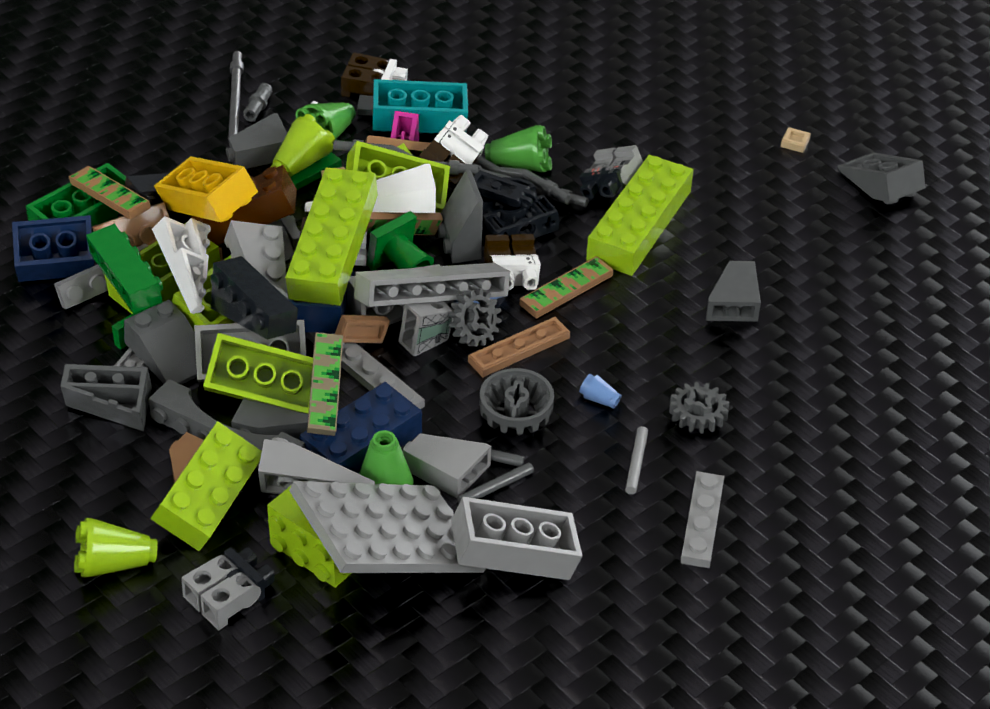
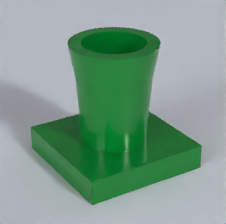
(395, 244)

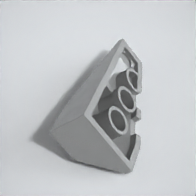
(286, 462)

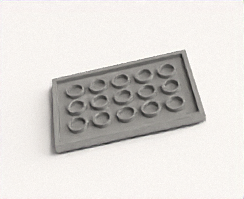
(382, 526)

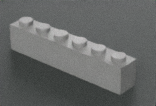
(429, 283)

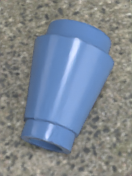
(599, 391)

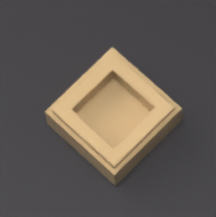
(795, 140)

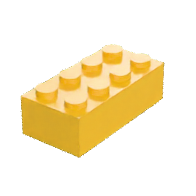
(206, 189)

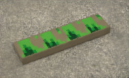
(325, 384)

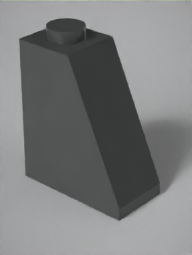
(257, 143)
(735, 294)

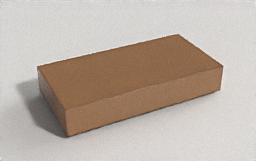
(362, 328)

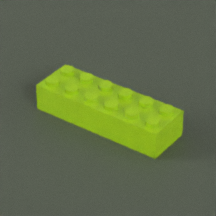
(640, 214)
(332, 236)

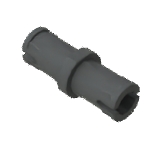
(257, 102)

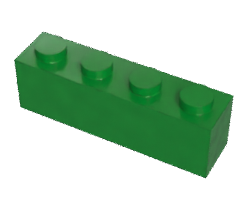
(125, 268)

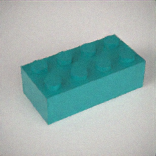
(431, 100)

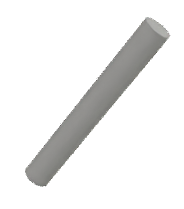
(636, 460)

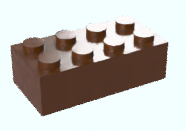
(273, 201)

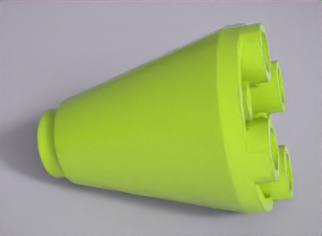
(303, 145)
(111, 548)

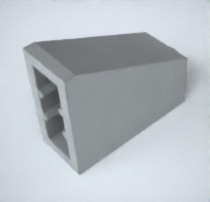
(447, 462)

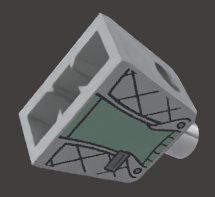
(425, 326)

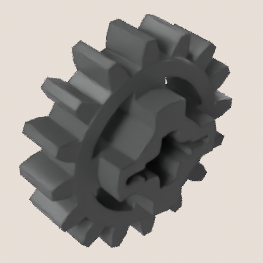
(475, 317)
(699, 407)

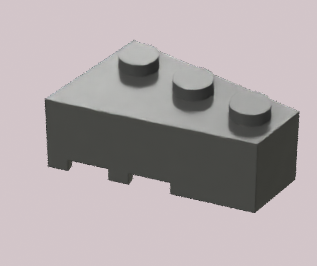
(108, 392)

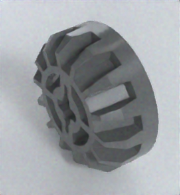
(516, 390)

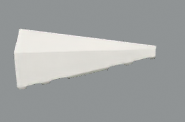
(405, 192)
(186, 255)

